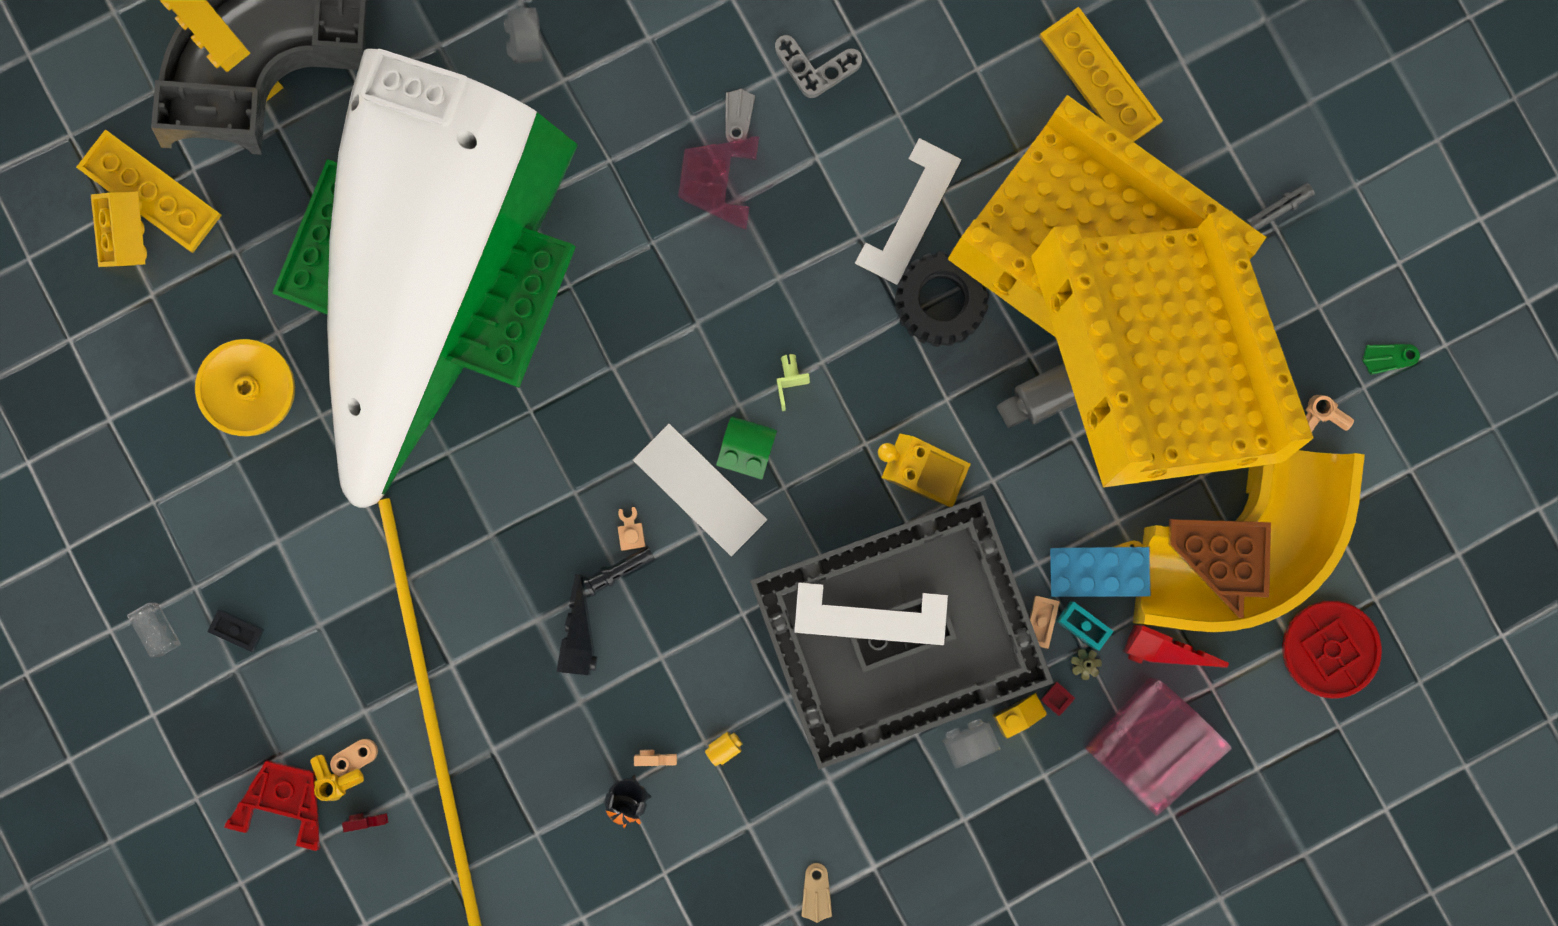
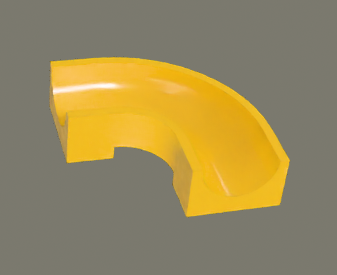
(1312, 517)

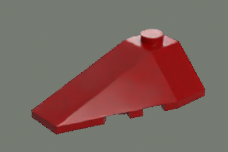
(1157, 647)

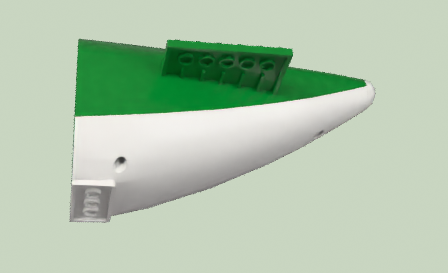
(425, 254)

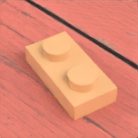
(1043, 619)

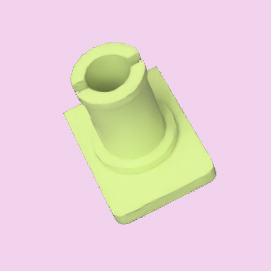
(791, 378)

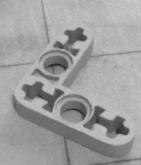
(817, 75)

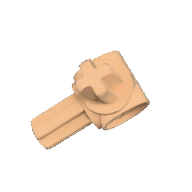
(1330, 413)

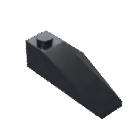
(577, 648)

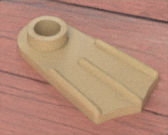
(816, 894)

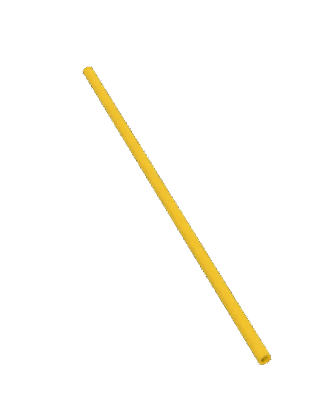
(429, 713)

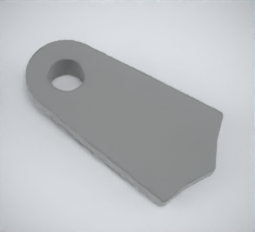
(738, 113)

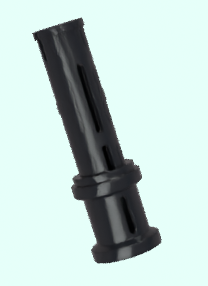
(609, 575)

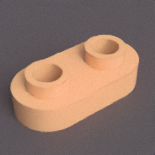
(353, 758)

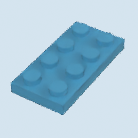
(1100, 572)

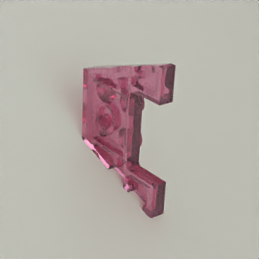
(707, 174)

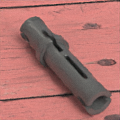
(1303, 193)

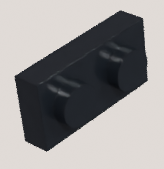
(235, 630)

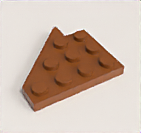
(1226, 556)

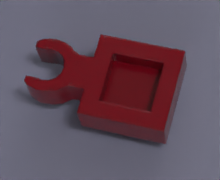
(358, 821)

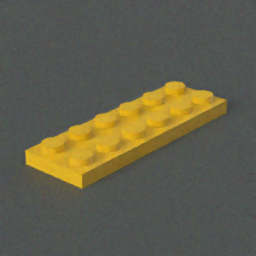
(1100, 75)
(163, 199)

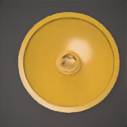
(245, 387)

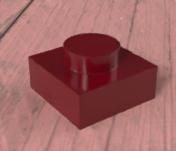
(1057, 698)

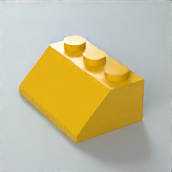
(118, 229)

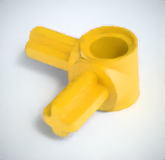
(339, 784)

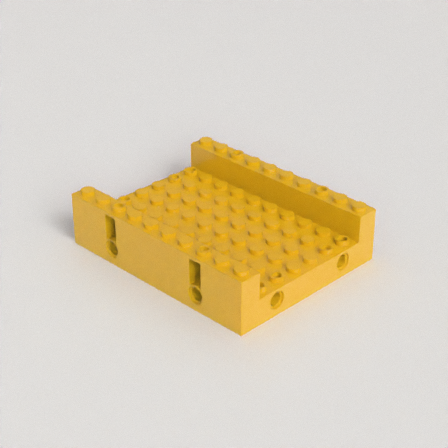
(1083, 177)
(1170, 351)

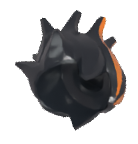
(626, 801)

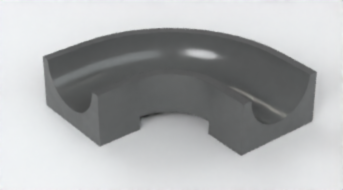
(281, 35)

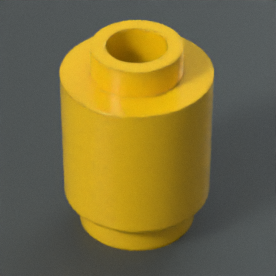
(723, 748)

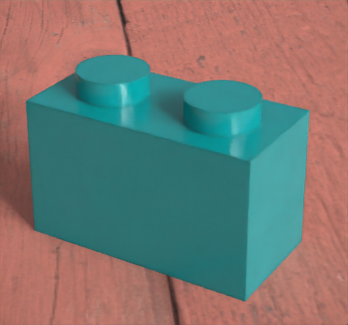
(1084, 626)

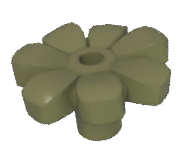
(1081, 662)

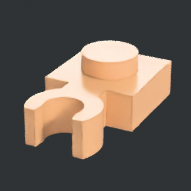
(631, 534)
(648, 758)

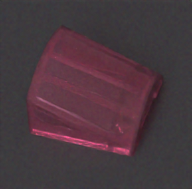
(1157, 746)

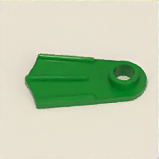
(1389, 357)

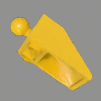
(923, 469)

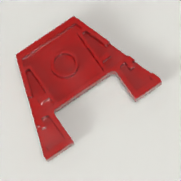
(283, 792)

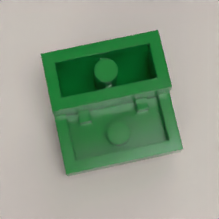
(746, 447)

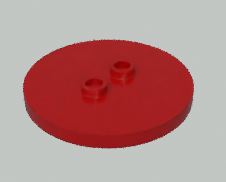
(1332, 649)

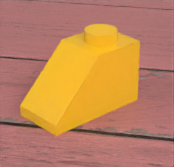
(1019, 716)

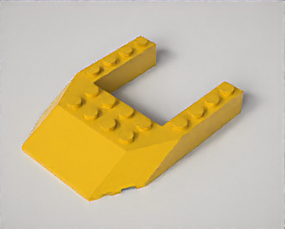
(212, 33)

